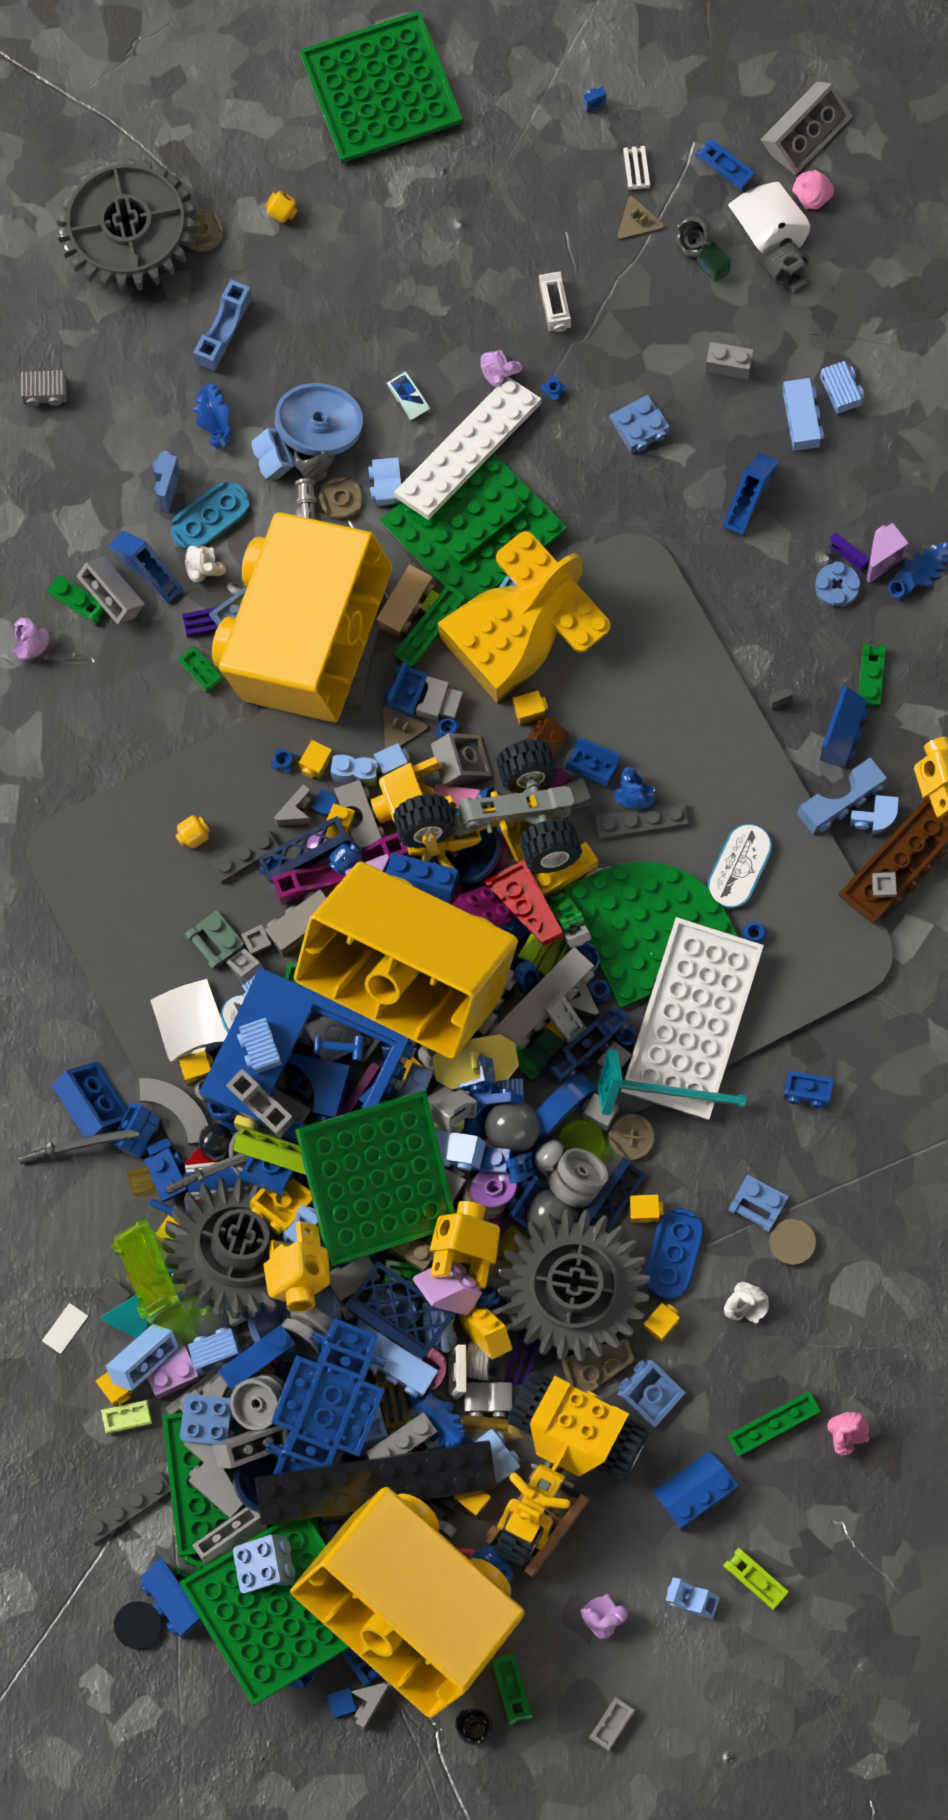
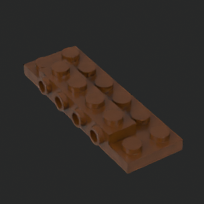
(907, 854)

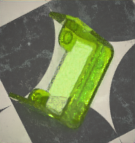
(147, 1273)

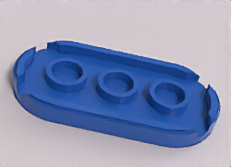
(674, 1253)

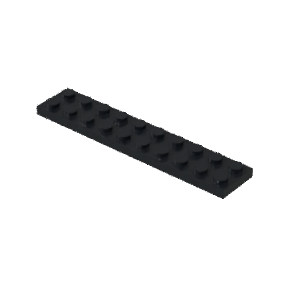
(351, 1484)

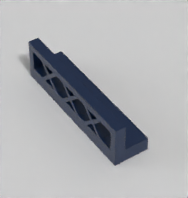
(310, 857)
(610, 1187)

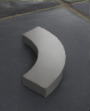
(178, 1102)

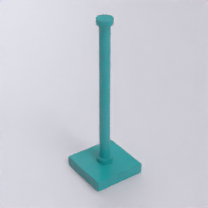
(611, 1081)

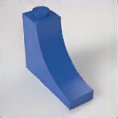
(749, 492)
(146, 563)
(328, 1080)
(256, 1357)

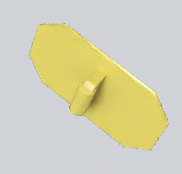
(466, 1064)

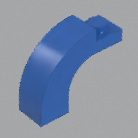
(485, 1101)
(562, 1103)

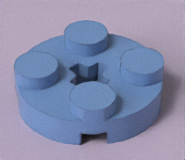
(837, 597)

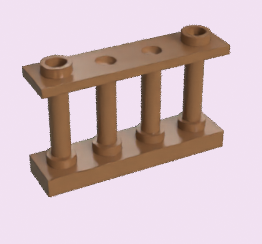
(560, 1524)

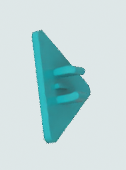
(126, 1318)

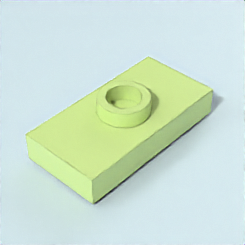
(126, 1417)

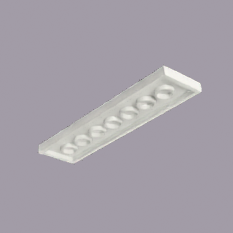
(467, 448)

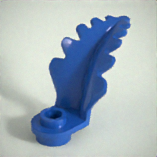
(213, 415)
(919, 571)
(439, 1415)

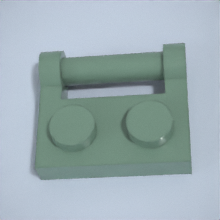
(220, 934)

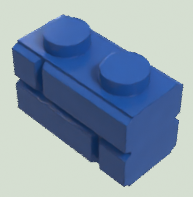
(140, 1120)

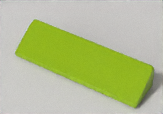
(269, 1149)

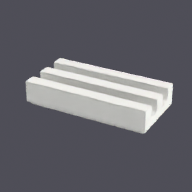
(634, 151)

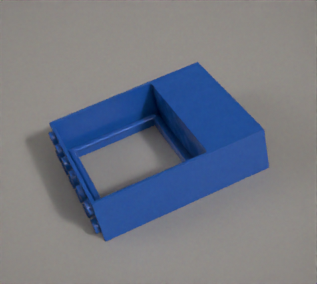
(287, 1012)

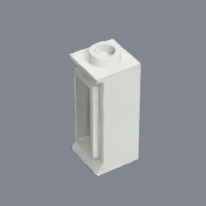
(560, 321)

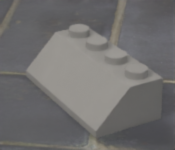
(807, 127)

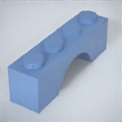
(231, 310)
(820, 811)

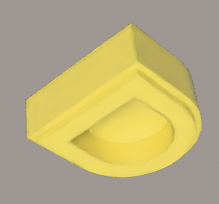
(241, 1121)

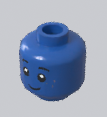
(345, 857)

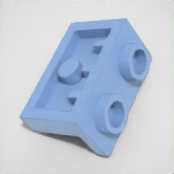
(448, 1338)

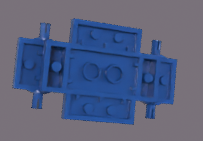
(328, 1400)

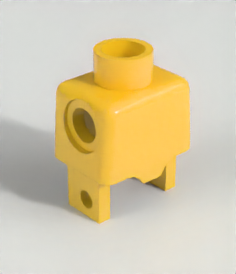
(933, 774)
(405, 784)
(465, 1239)
(298, 1269)

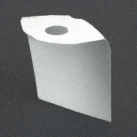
(762, 211)
(188, 1020)

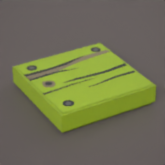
(543, 957)

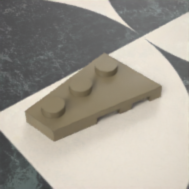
(595, 1371)

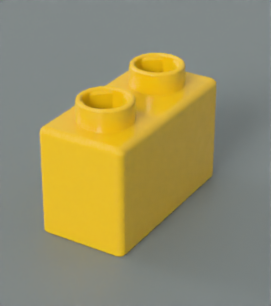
(304, 602)
(405, 959)
(410, 1600)

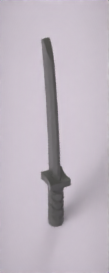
(52, 1150)
(206, 1172)

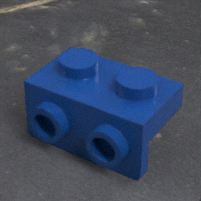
(406, 689)
(593, 761)
(808, 1089)
(165, 1169)
(517, 1205)

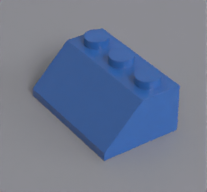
(844, 728)
(426, 876)
(90, 1099)
(695, 1490)
(170, 1599)

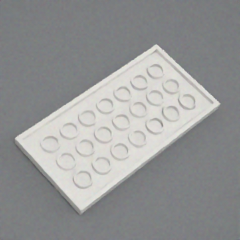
(693, 1014)

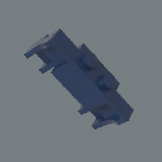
(587, 1044)

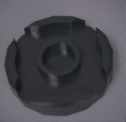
(137, 1625)

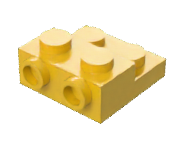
(278, 1209)

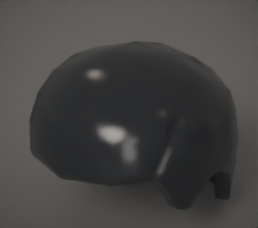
(214, 1142)
(473, 1726)

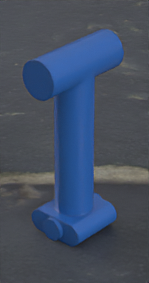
(355, 1048)

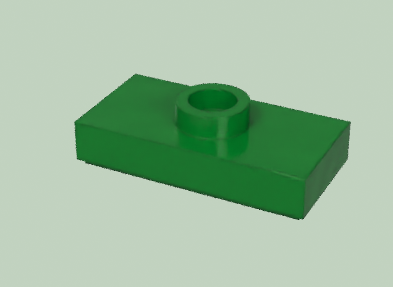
(200, 669)

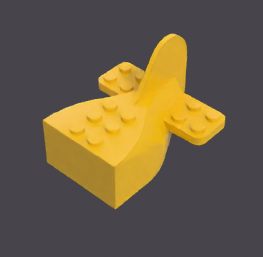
(511, 628)

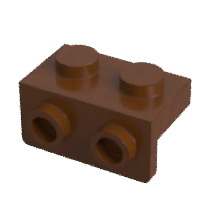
(549, 731)

